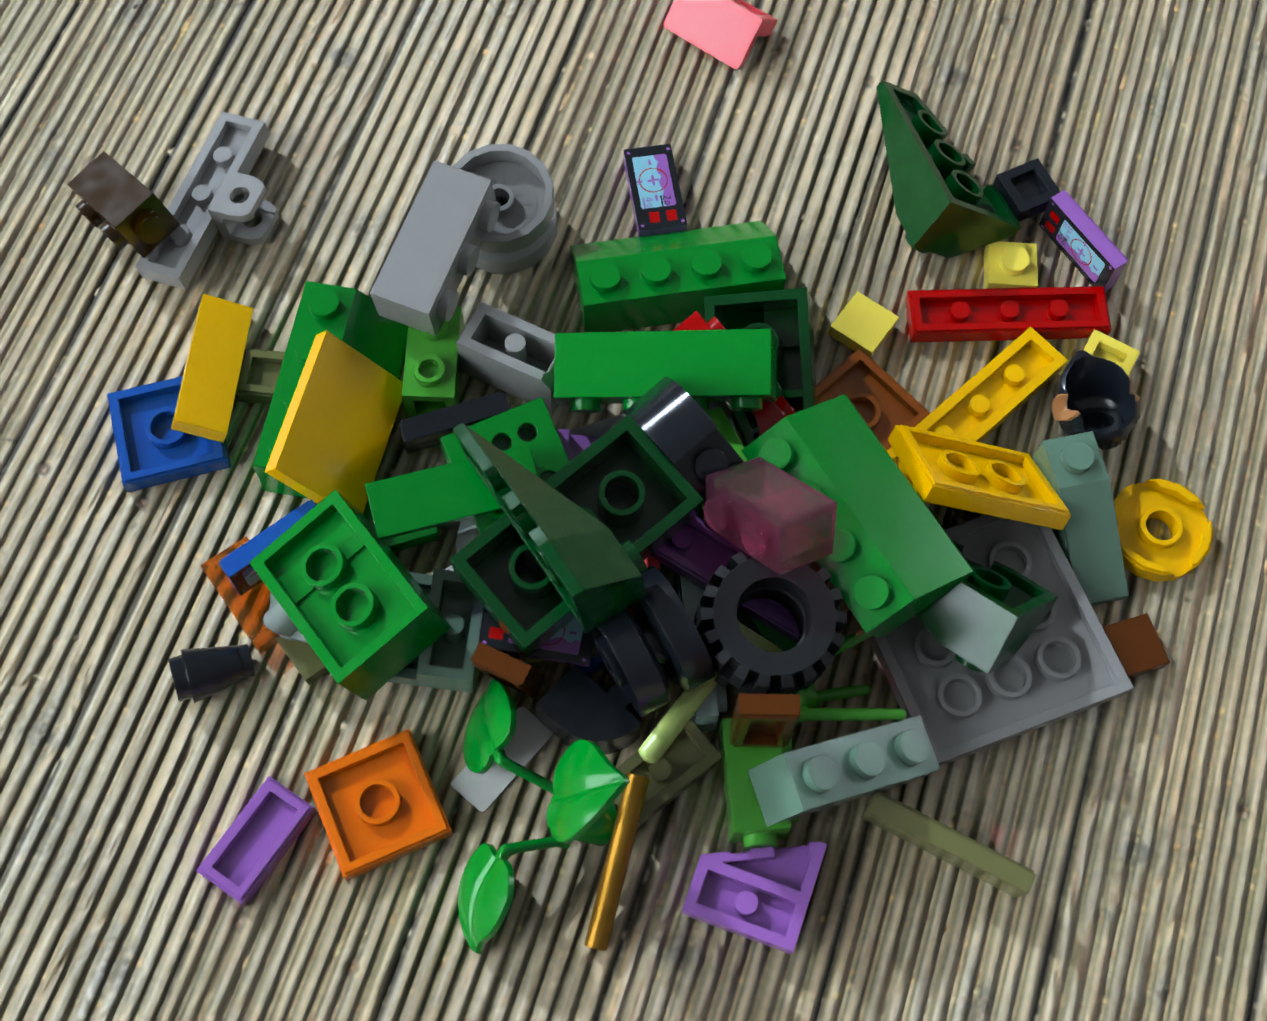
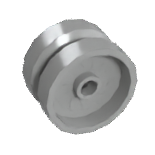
(526, 202)

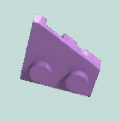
(756, 892)

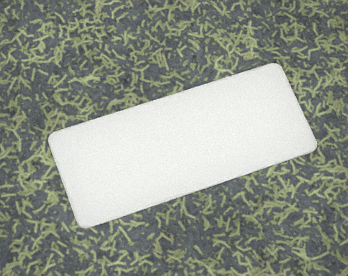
(486, 787)

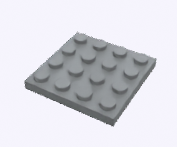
(1054, 674)

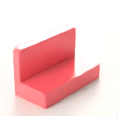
(720, 27)

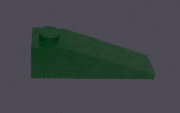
(933, 182)
(791, 320)
(569, 544)
(987, 615)

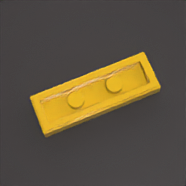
(212, 369)

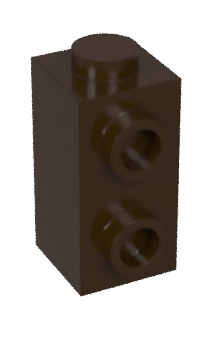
(122, 206)

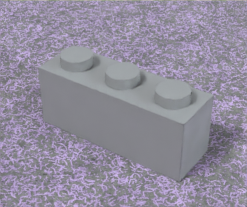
(435, 248)

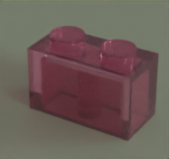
(770, 515)

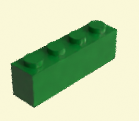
(707, 364)

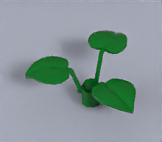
(579, 810)

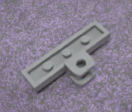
(214, 198)

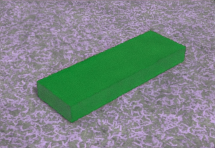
(434, 496)

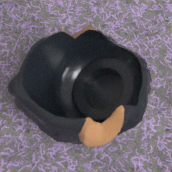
(1095, 398)

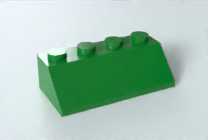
(669, 274)
(353, 320)
(887, 543)

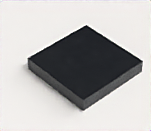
(427, 429)

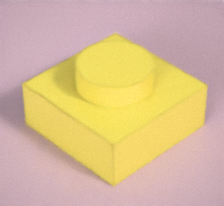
(1010, 265)

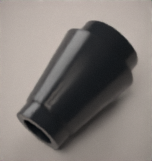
(209, 670)

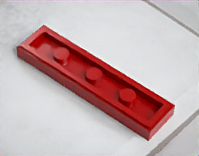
(1006, 313)

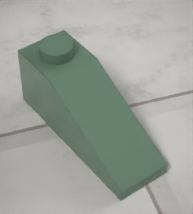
(1091, 534)

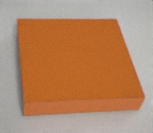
(378, 804)

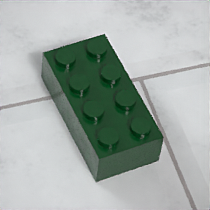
(618, 482)

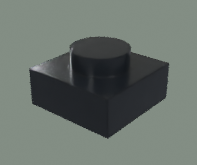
(1026, 189)

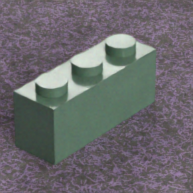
(842, 770)

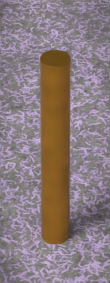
(616, 862)

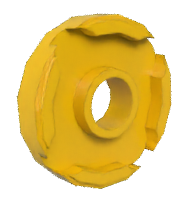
(1183, 515)

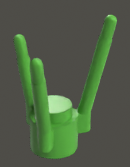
(811, 698)

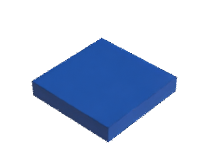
(148, 446)

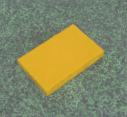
(336, 423)
(978, 477)

